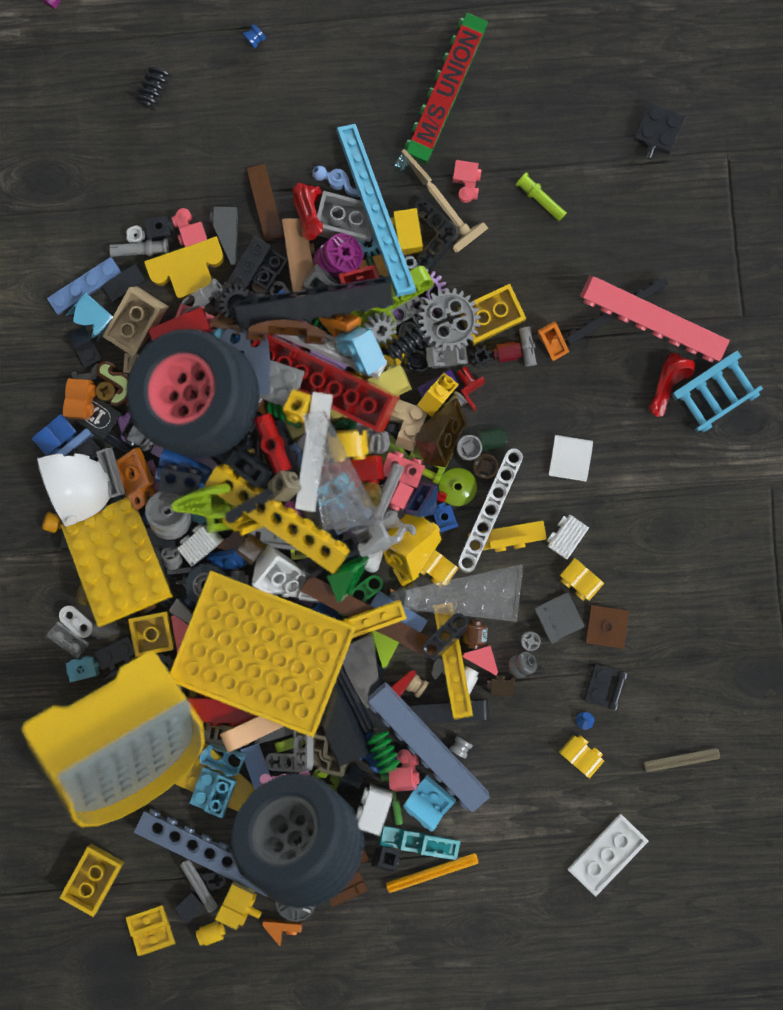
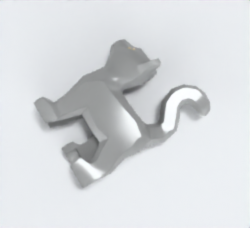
(378, 535)

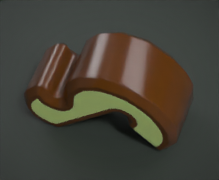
(119, 379)

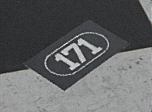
(102, 418)

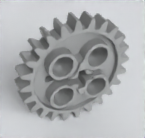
(442, 303)

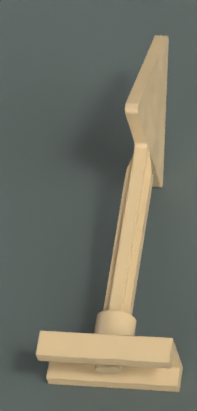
(466, 233)

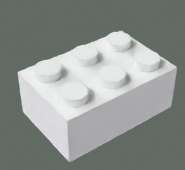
(374, 809)

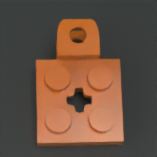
(139, 484)

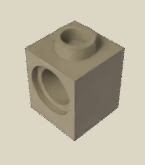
(284, 486)

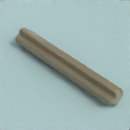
(681, 760)

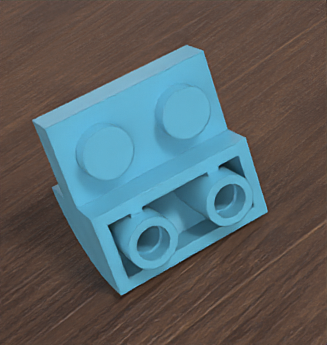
(213, 792)

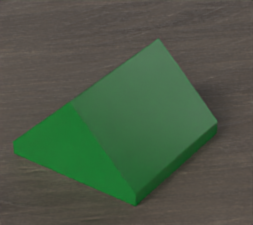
(347, 577)

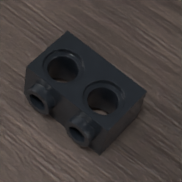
(180, 485)

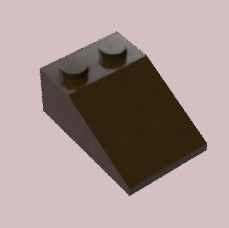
(441, 434)

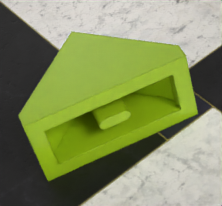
(385, 646)

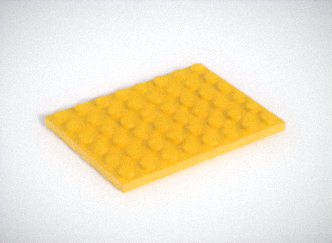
(262, 654)

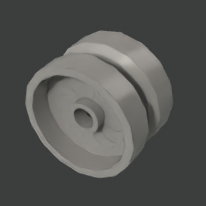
(163, 519)

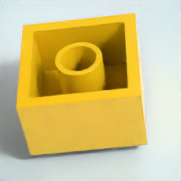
(408, 231)
(152, 633)

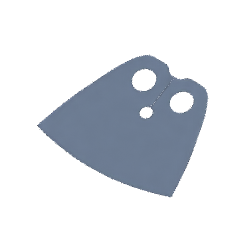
(258, 357)

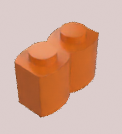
(79, 399)

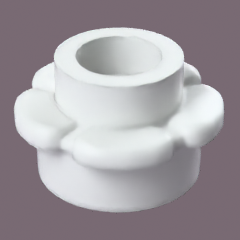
(130, 234)

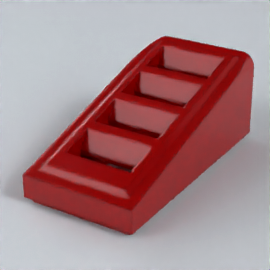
(400, 686)

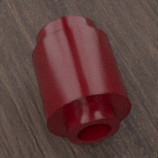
(507, 352)

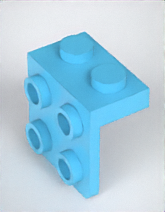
(429, 803)

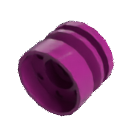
(339, 255)

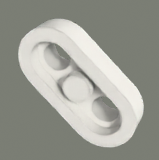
(76, 621)

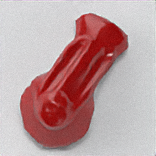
(304, 200)
(673, 371)

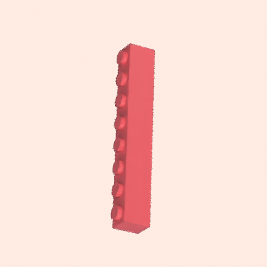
(654, 318)

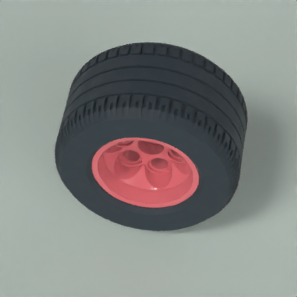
(224, 402)

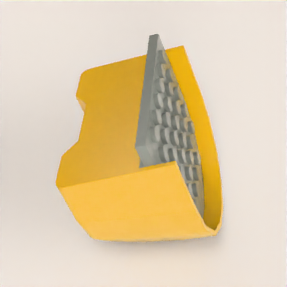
(118, 743)

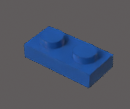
(226, 559)

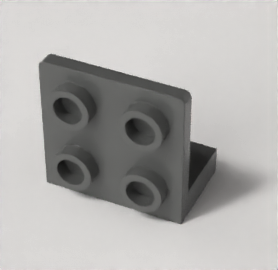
(559, 617)

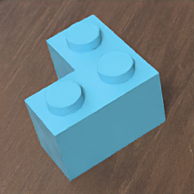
(362, 348)

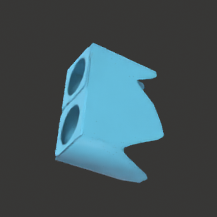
(89, 312)
(227, 768)

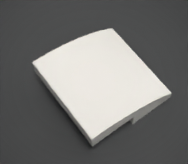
(570, 458)

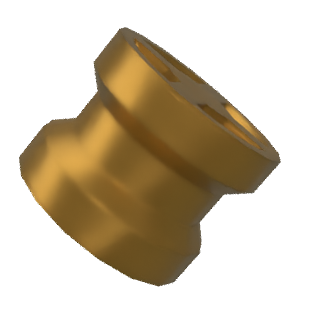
(109, 392)

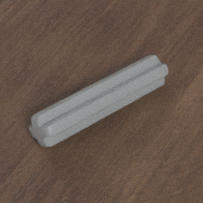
(389, 488)
(198, 885)

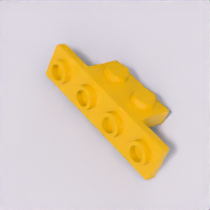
(512, 535)

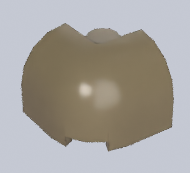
(324, 757)

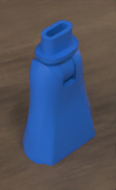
(184, 461)

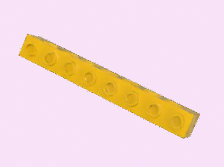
(282, 528)

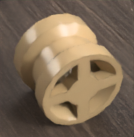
(417, 686)

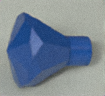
(585, 720)

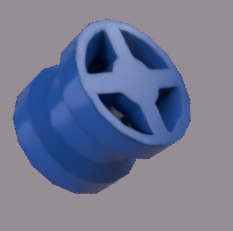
(254, 36)

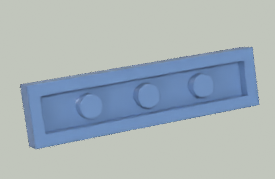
(86, 283)

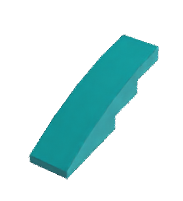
(419, 842)

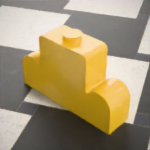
(186, 267)

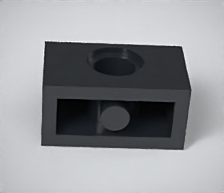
(252, 469)

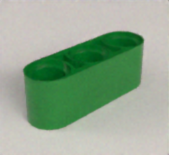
(364, 586)

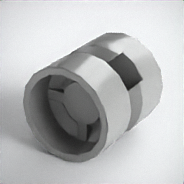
(469, 448)

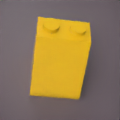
(413, 550)

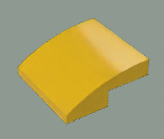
(150, 930)

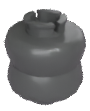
(522, 665)

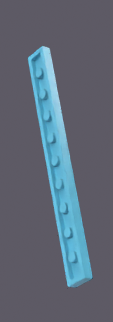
(376, 210)

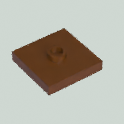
(607, 626)

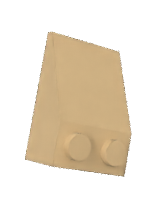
(133, 319)

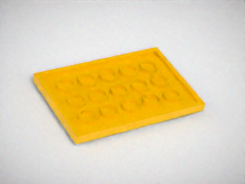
(116, 562)

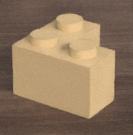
(409, 421)

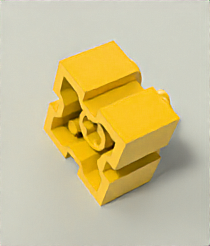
(237, 906)

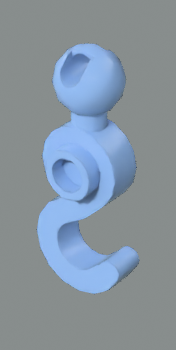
(336, 178)

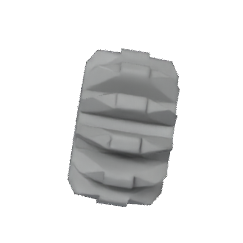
(386, 329)
(377, 441)

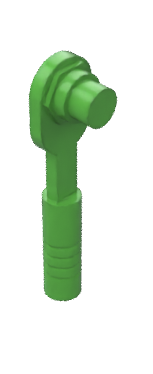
(395, 802)

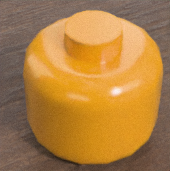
(51, 522)

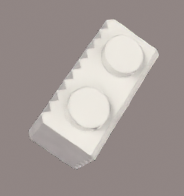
(567, 536)
(199, 544)

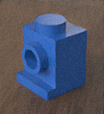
(450, 522)

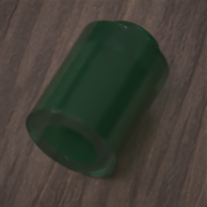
(493, 438)

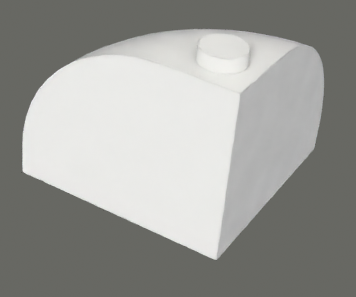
(74, 486)

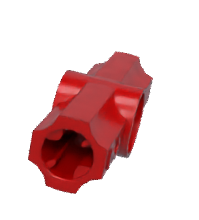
(268, 432)

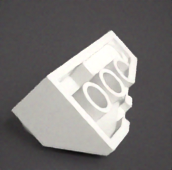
(279, 575)

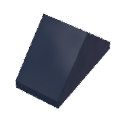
(423, 500)

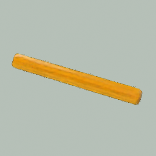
(432, 873)

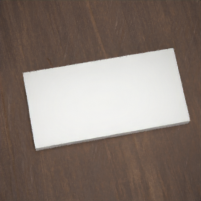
(607, 855)

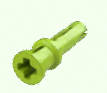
(533, 190)

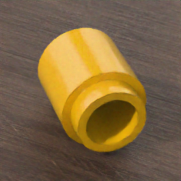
(210, 933)

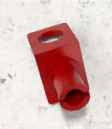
(471, 384)

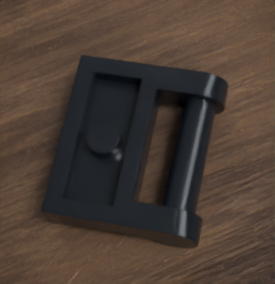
(600, 684)

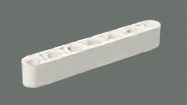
(492, 501)

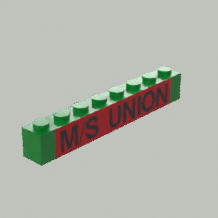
(446, 88)

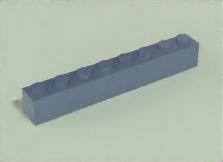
(428, 747)

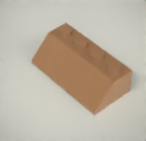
(299, 253)

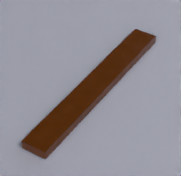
(352, 606)

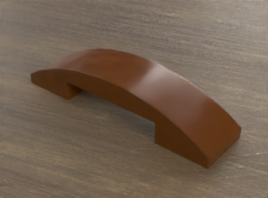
(265, 202)
(311, 334)

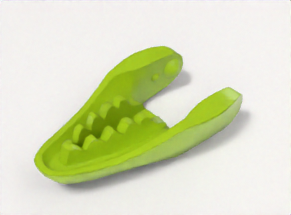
(200, 502)

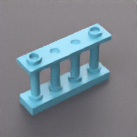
(700, 384)

